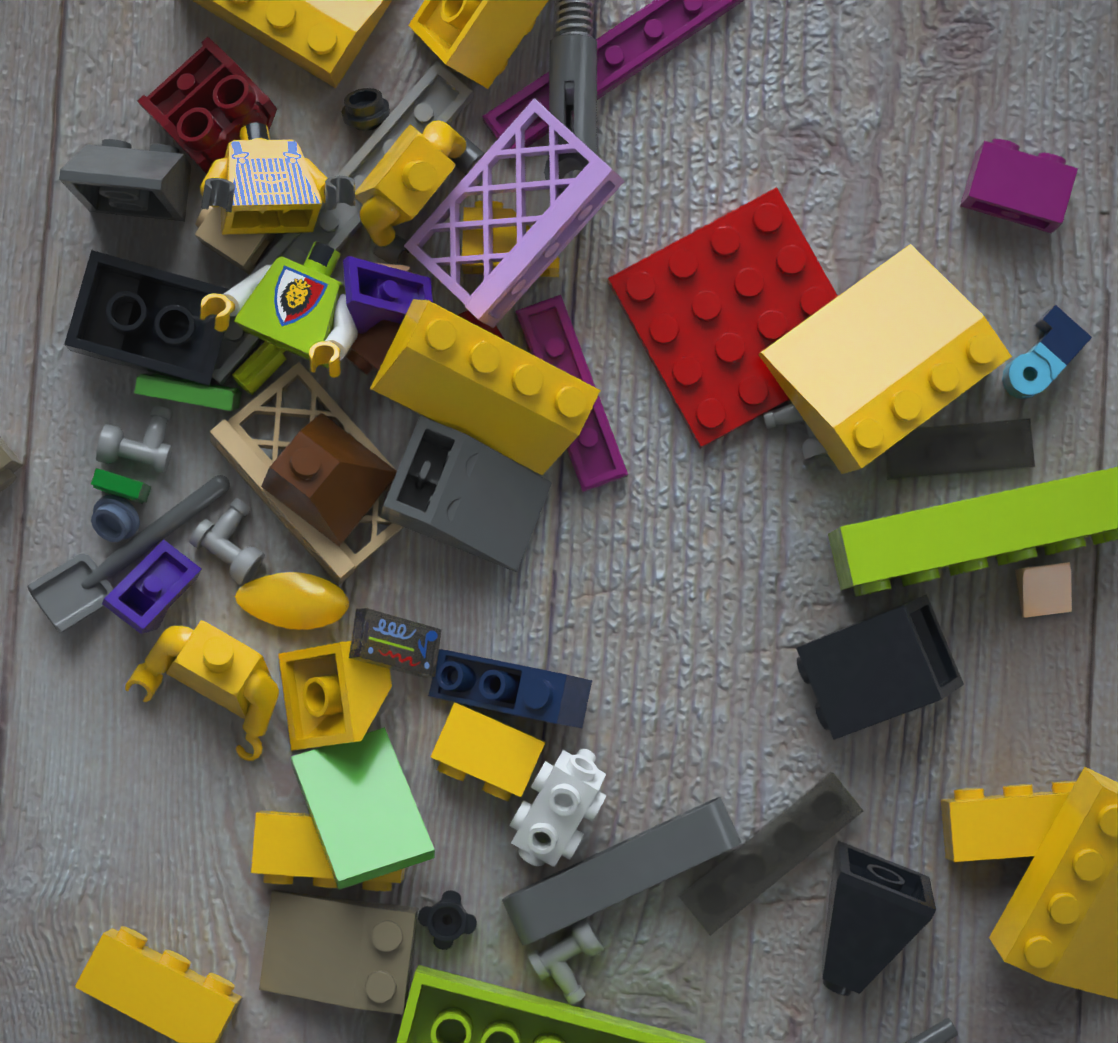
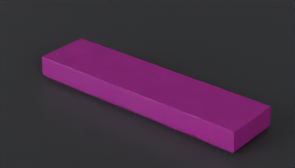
(553, 339)

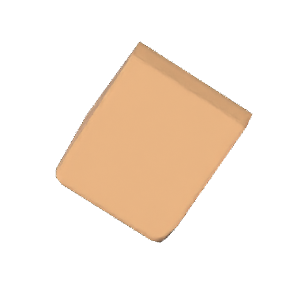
(1045, 589)

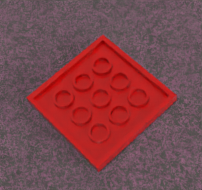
(717, 304)

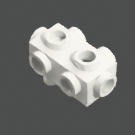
(564, 797)

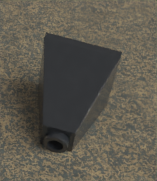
(870, 916)

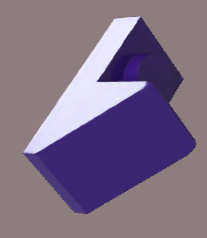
(380, 292)
(152, 588)

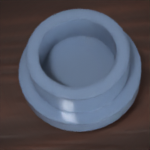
(115, 518)

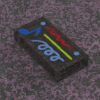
(395, 643)

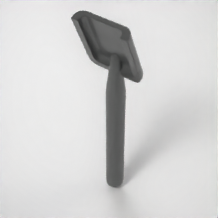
(80, 586)

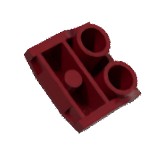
(208, 104)

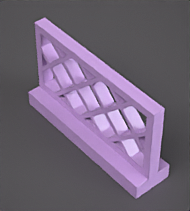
(542, 241)

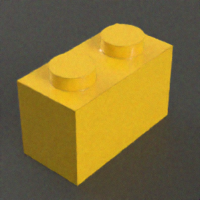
(486, 750)

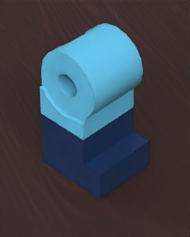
(1038, 367)

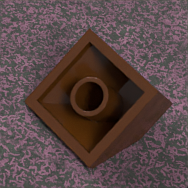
(328, 478)

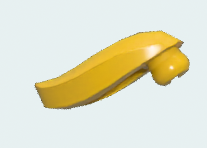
(293, 600)

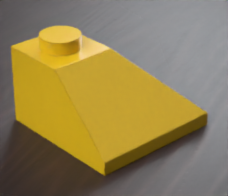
(330, 695)

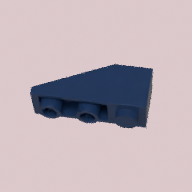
(511, 688)

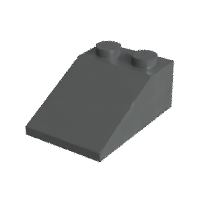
(130, 180)

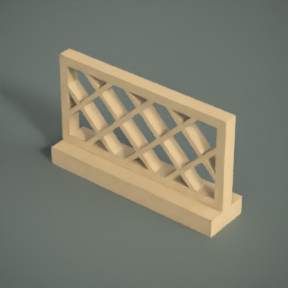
(253, 464)

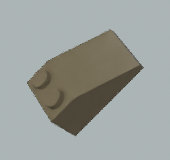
(339, 951)

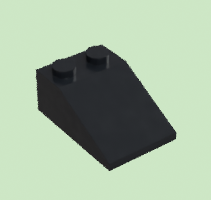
(145, 319)

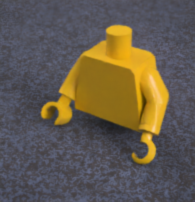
(216, 669)

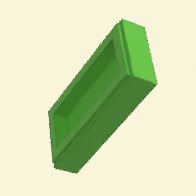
(188, 392)

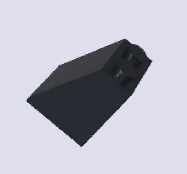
(879, 668)

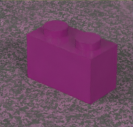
(1019, 185)

